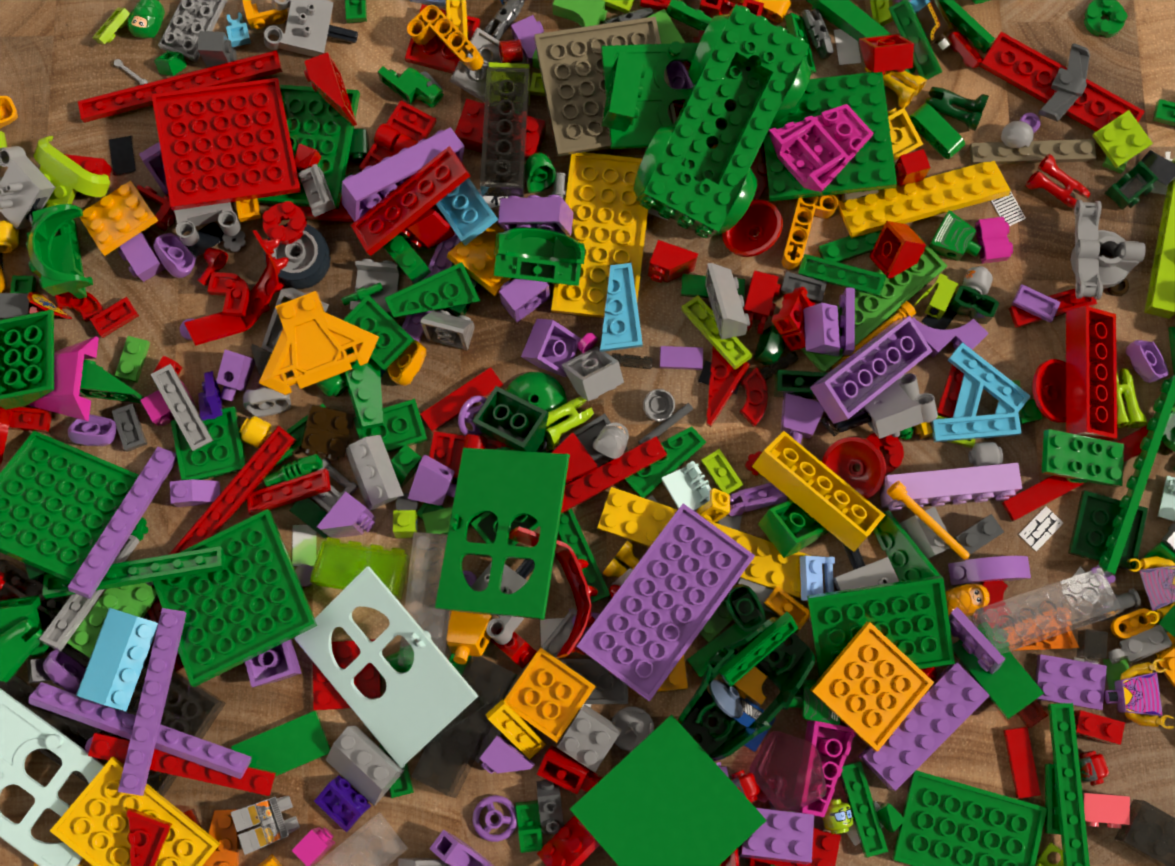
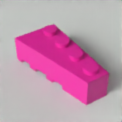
(833, 746)

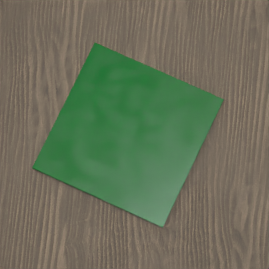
(668, 805)

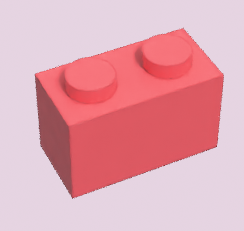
(1106, 809)

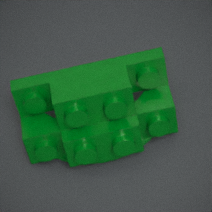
(538, 256)
(59, 257)

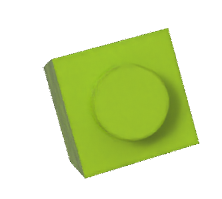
(405, 523)

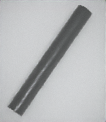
(667, 423)

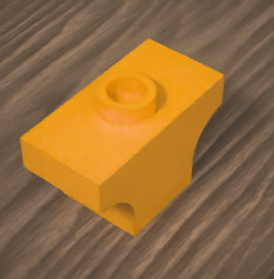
(751, 686)

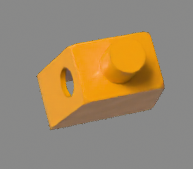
(467, 635)

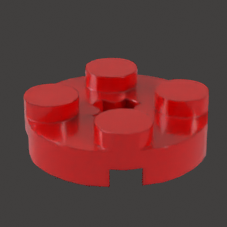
(280, 212)
(894, 450)

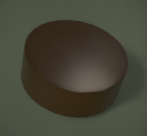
(1119, 289)

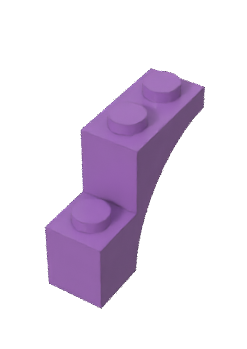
(970, 334)

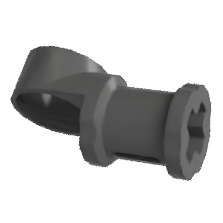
(1127, 600)

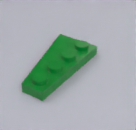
(439, 291)
(678, 450)
(902, 551)

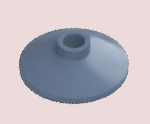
(726, 698)

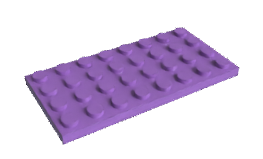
(665, 602)

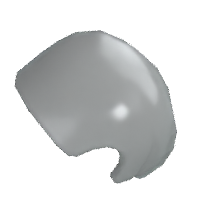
(1017, 134)
(658, 405)

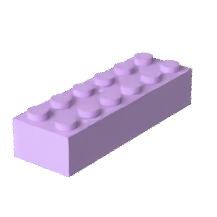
(955, 485)

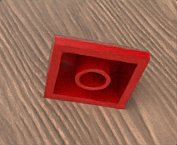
(887, 53)
(428, 230)
(897, 249)
(670, 262)

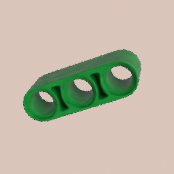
(937, 131)

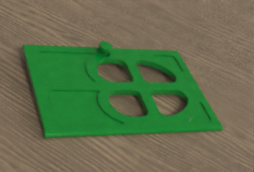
(655, 94)
(509, 487)

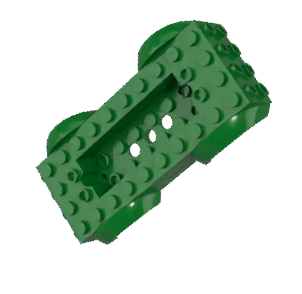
(765, 77)

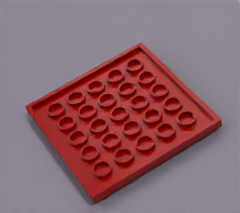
(225, 143)

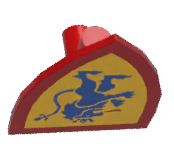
(44, 304)

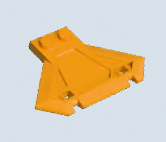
(313, 345)

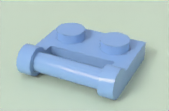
(812, 576)

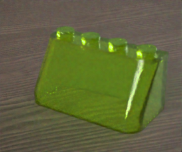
(341, 563)

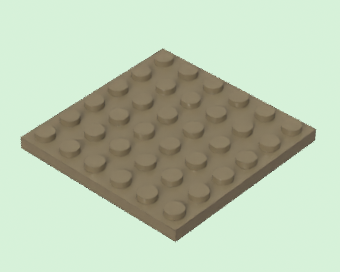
(575, 79)

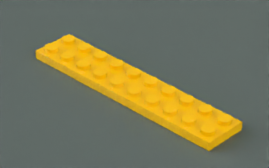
(644, 520)

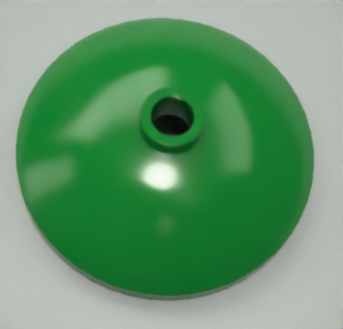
(539, 385)

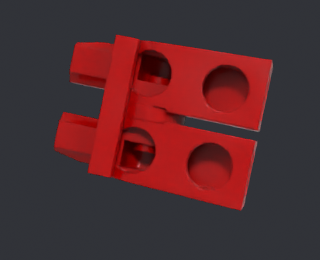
(791, 318)

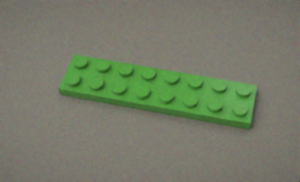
(874, 310)

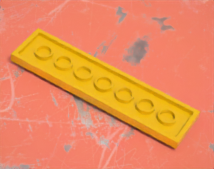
(924, 198)

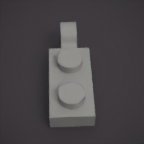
(1141, 645)

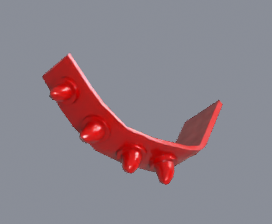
(219, 325)
(581, 591)

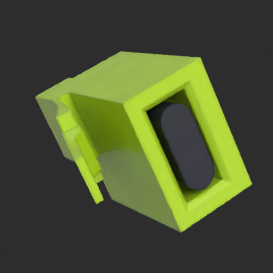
(939, 302)

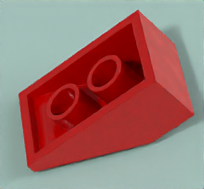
(329, 83)

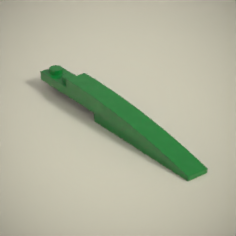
(851, 20)

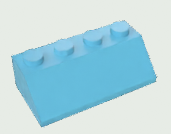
(117, 659)

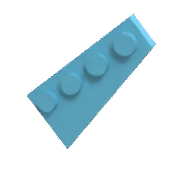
(621, 316)

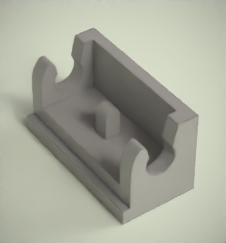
(317, 190)

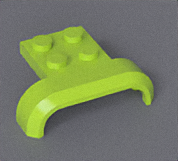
(67, 175)

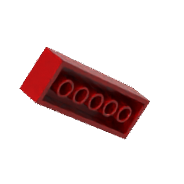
(1091, 373)

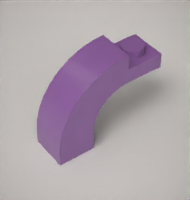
(989, 569)
(456, 852)

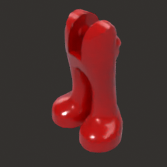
(1039, 180)

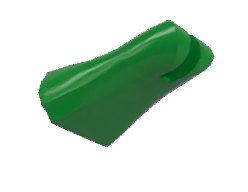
(17, 648)

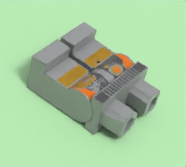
(271, 823)

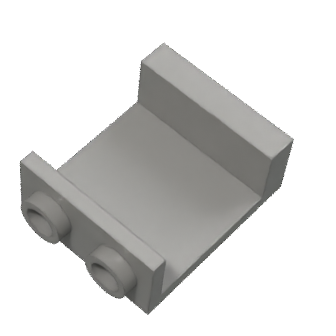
(371, 273)

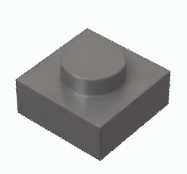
(36, 672)

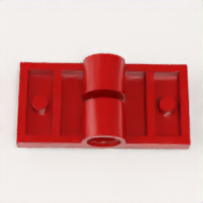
(403, 130)
(448, 448)

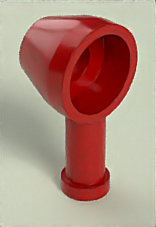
(216, 260)

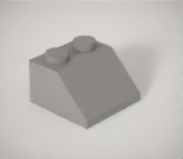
(593, 373)
(923, 536)

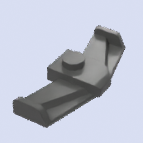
(1068, 84)

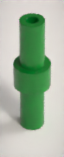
(362, 293)

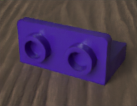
(209, 400)
(342, 803)

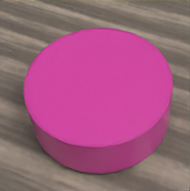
(587, 342)

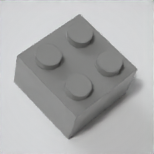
(589, 738)

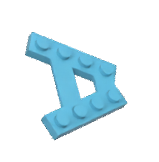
(980, 376)

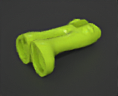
(1135, 416)
(575, 419)

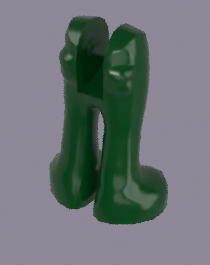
(944, 99)

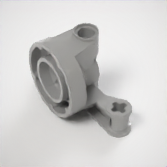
(1091, 270)

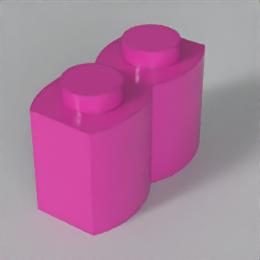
(993, 238)

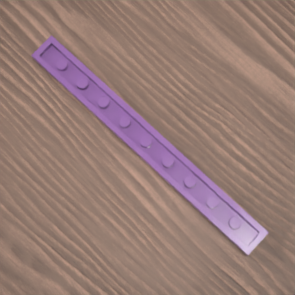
(122, 724)

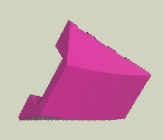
(820, 145)
(67, 381)

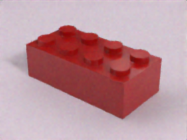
(471, 124)

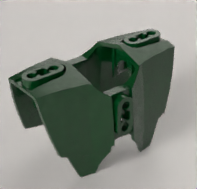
(728, 735)

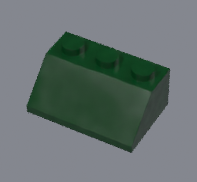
(512, 421)

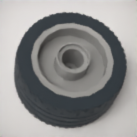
(310, 265)

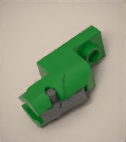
(413, 85)

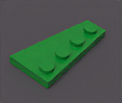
(365, 392)

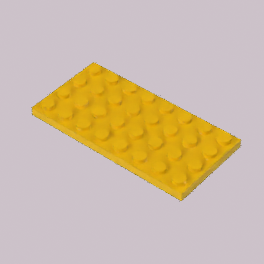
(607, 223)

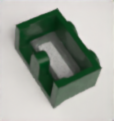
(1132, 185)

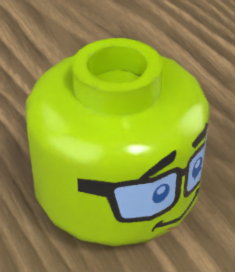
(838, 817)

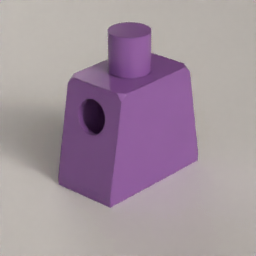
(234, 366)
(800, 416)
(432, 482)

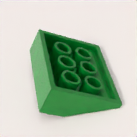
(26, 358)

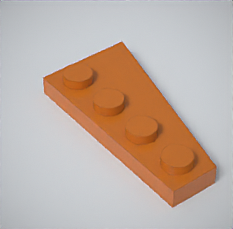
(225, 832)

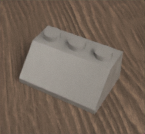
(726, 302)
(373, 471)
(363, 764)

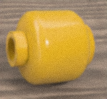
(8, 237)
(255, 431)

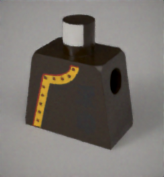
(935, 24)

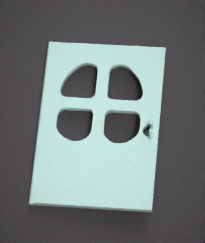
(415, 702)
(19, 736)

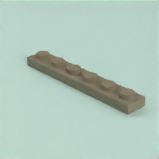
(1062, 150)

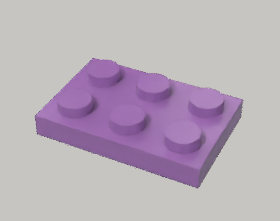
(975, 641)
(1071, 681)

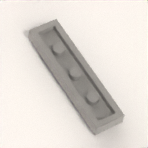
(181, 407)

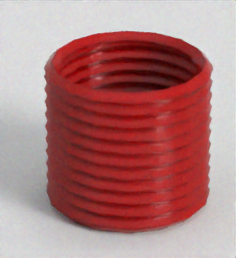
(511, 51)

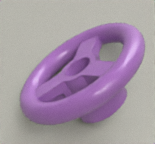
(468, 413)
(488, 802)

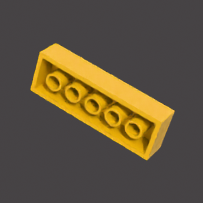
(818, 491)

